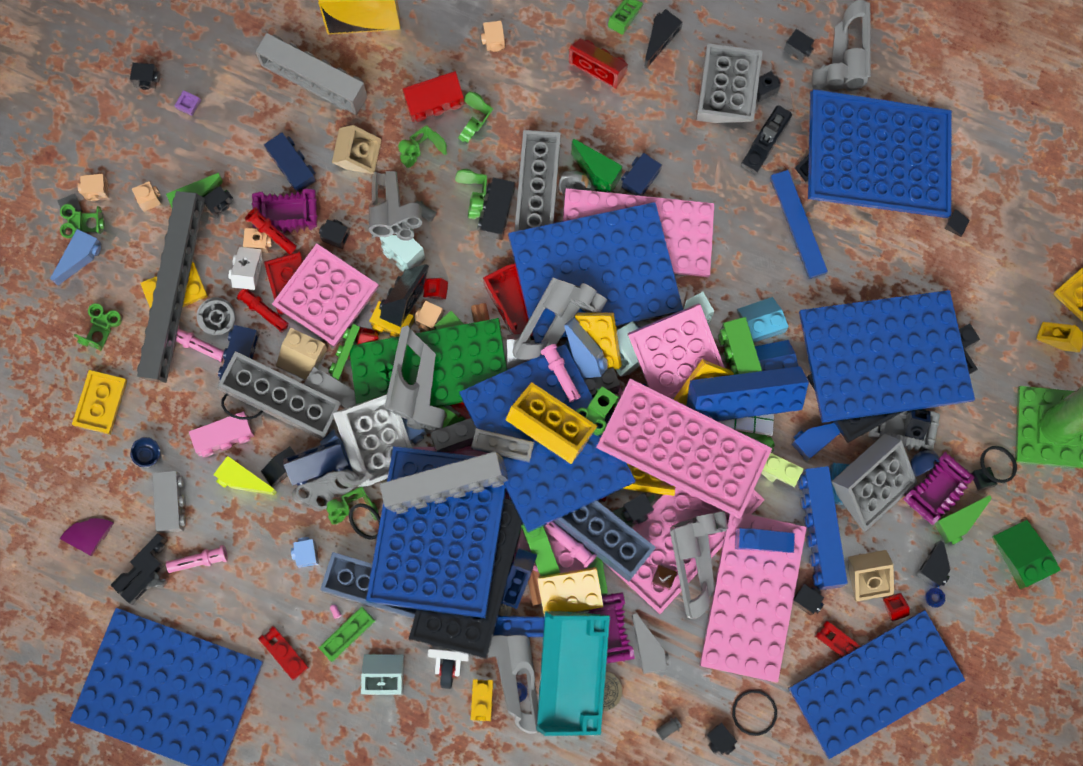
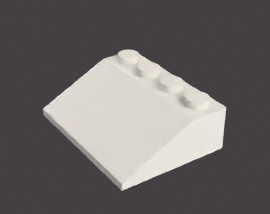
(369, 437)

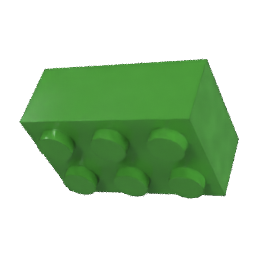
(739, 347)

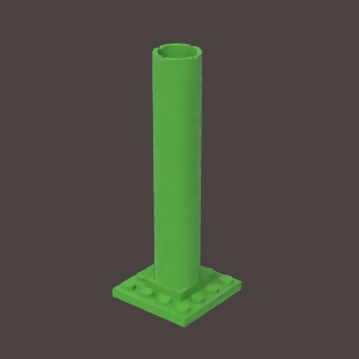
(1049, 427)

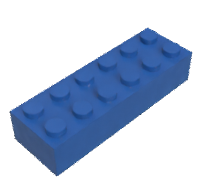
(749, 394)
(822, 528)

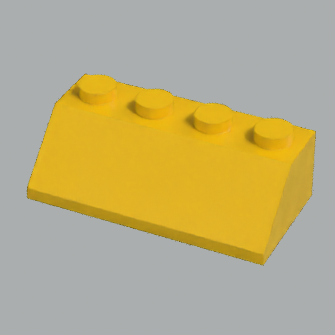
(551, 422)

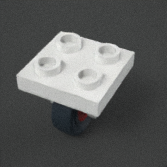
(447, 669)

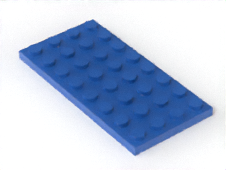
(876, 684)

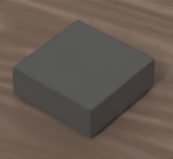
(72, 200)

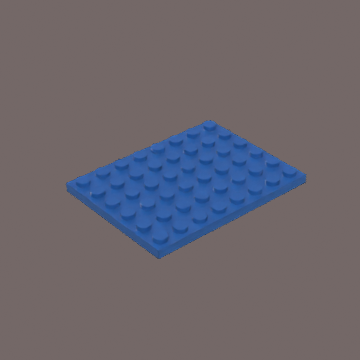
(879, 154)
(612, 252)
(886, 356)
(547, 484)
(438, 553)
(166, 691)

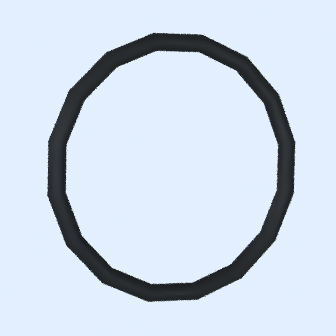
(234, 416)
(775, 712)

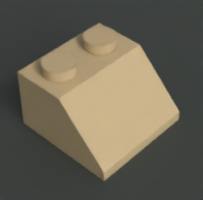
(356, 150)
(300, 354)
(871, 575)

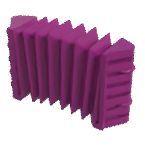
(288, 212)
(940, 489)
(617, 643)

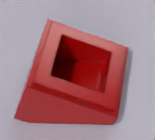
(435, 288)
(366, 335)
(896, 607)

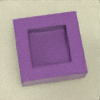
(187, 103)

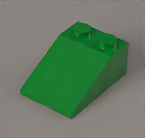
(600, 170)
(1025, 554)

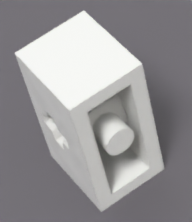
(246, 268)

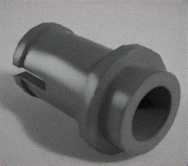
(427, 213)
(668, 728)

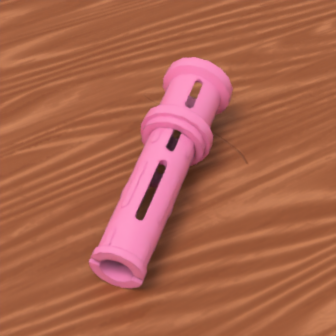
(189, 338)
(556, 364)
(577, 549)
(207, 556)

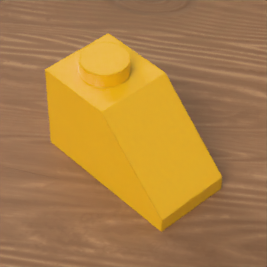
(1061, 336)

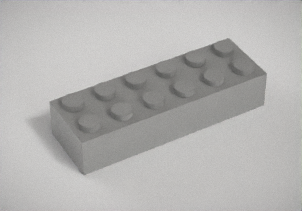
(311, 73)
(537, 179)
(278, 395)
(444, 483)

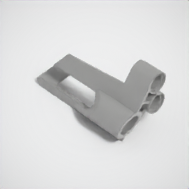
(849, 66)
(389, 216)
(564, 301)
(414, 400)
(327, 489)
(692, 541)
(513, 659)

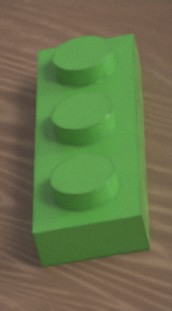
(343, 351)

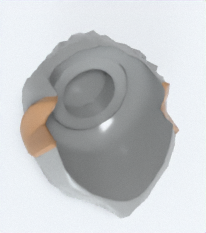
(574, 180)

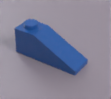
(814, 439)
(764, 540)

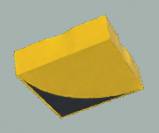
(359, 15)

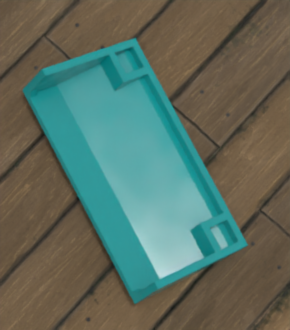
(572, 673)

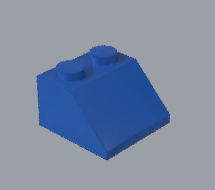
(776, 355)

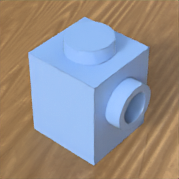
(304, 552)

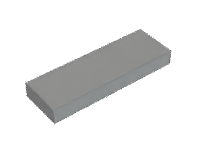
(503, 445)

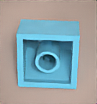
(764, 319)

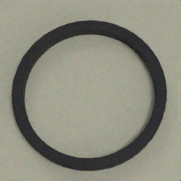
(988, 474)
(355, 527)

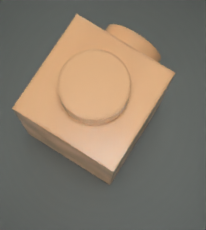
(493, 36)
(93, 187)
(147, 196)
(256, 240)
(428, 316)

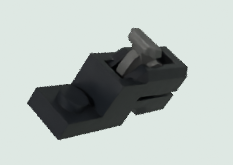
(766, 139)
(143, 574)

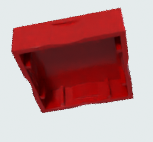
(508, 298)

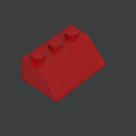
(597, 62)
(433, 96)

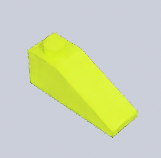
(239, 478)

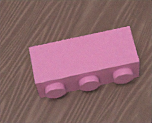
(221, 435)

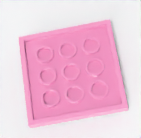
(325, 295)
(673, 349)

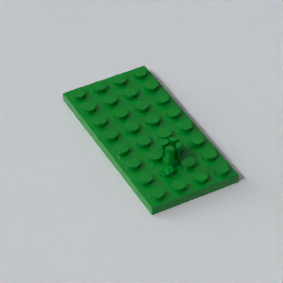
(462, 359)

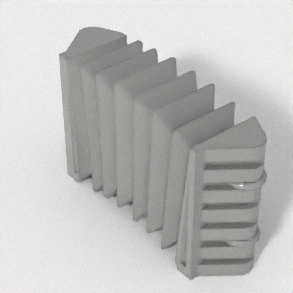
(895, 428)

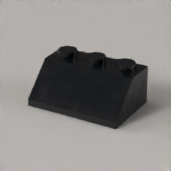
(404, 295)

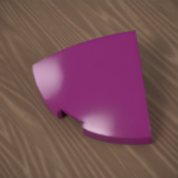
(87, 534)

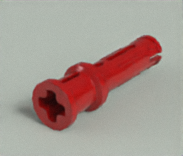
(264, 225)
(256, 304)

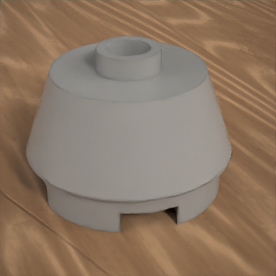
(215, 316)

